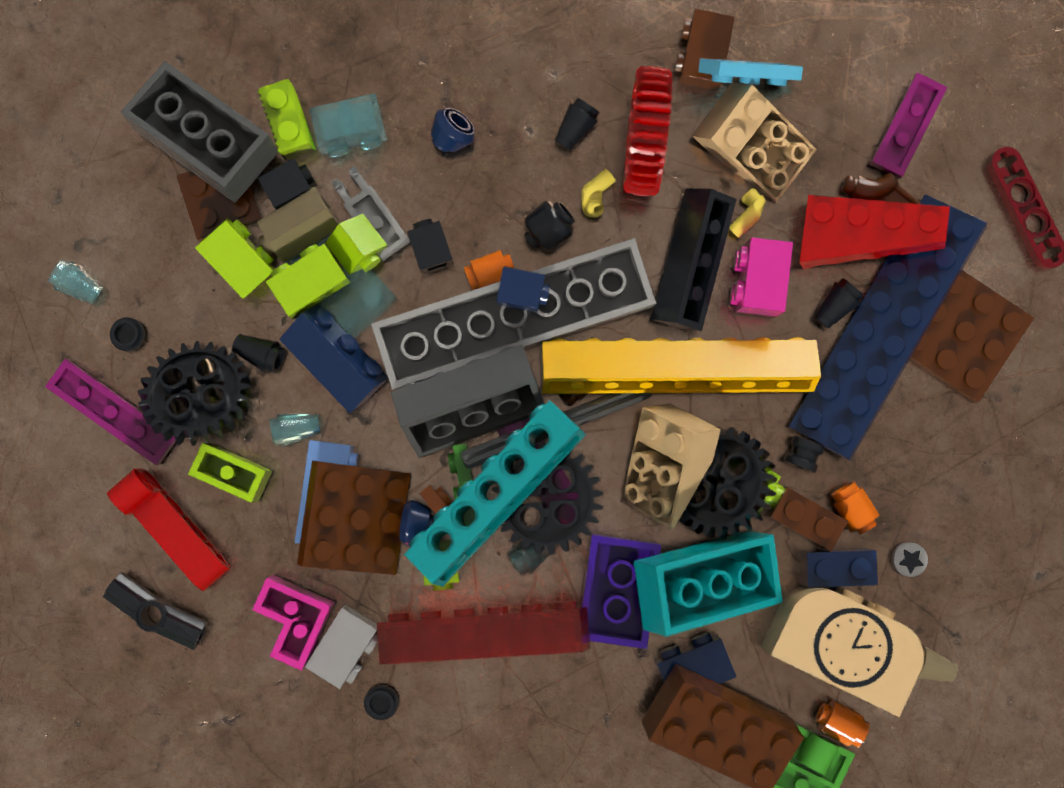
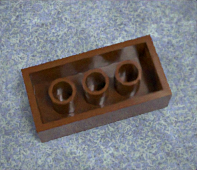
(721, 729)

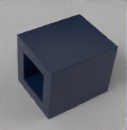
(522, 289)

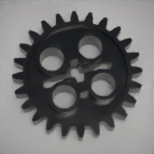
(195, 393)
(749, 486)
(550, 529)

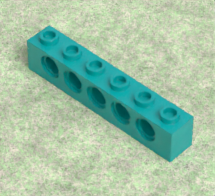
(491, 514)

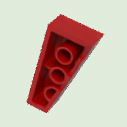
(869, 229)

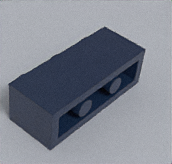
(333, 358)

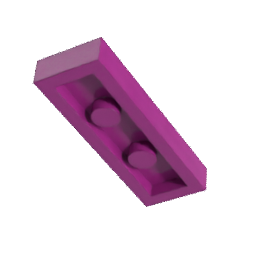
(908, 125)

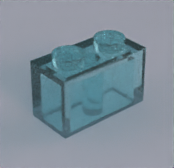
(348, 125)

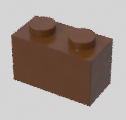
(708, 38)
(807, 519)

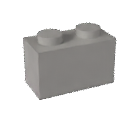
(342, 647)

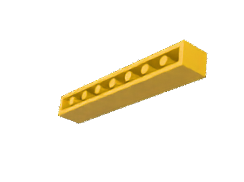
(679, 366)

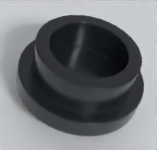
(127, 334)
(381, 702)

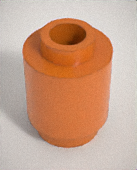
(487, 269)
(855, 507)
(842, 724)

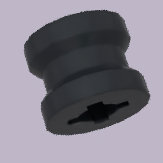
(804, 454)

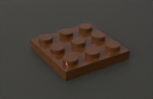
(971, 337)
(353, 518)

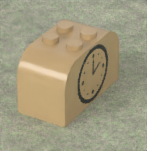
(847, 645)

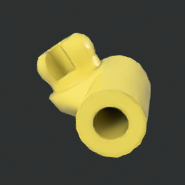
(592, 194)
(751, 215)

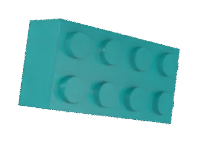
(707, 582)

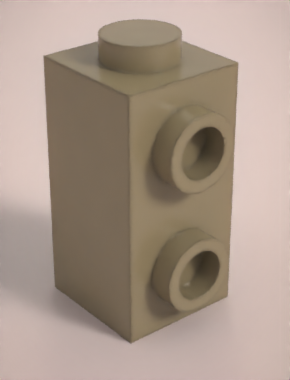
(297, 225)

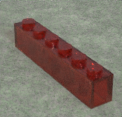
(483, 635)

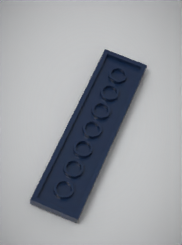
(883, 337)

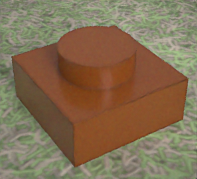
(435, 498)

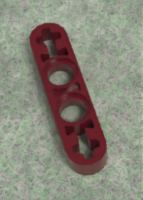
(1021, 210)

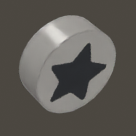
(909, 559)

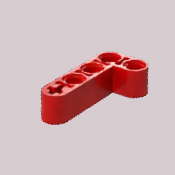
(169, 526)

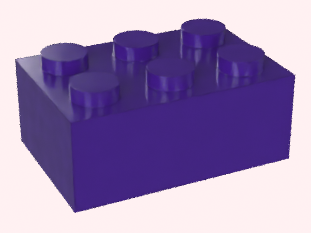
(612, 590)

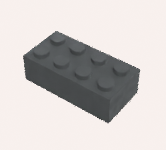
(200, 131)
(467, 401)

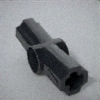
(174, 622)

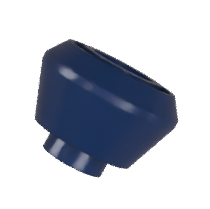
(451, 130)
(415, 519)

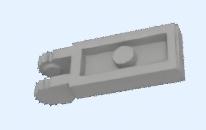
(370, 204)

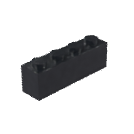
(693, 258)

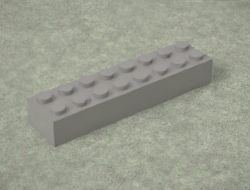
(472, 325)

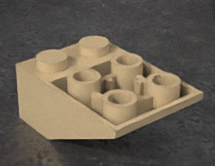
(754, 140)
(668, 462)

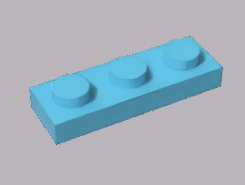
(749, 71)

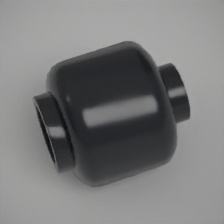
(549, 225)

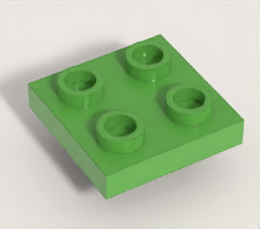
(816, 763)

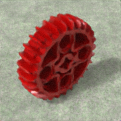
(648, 130)

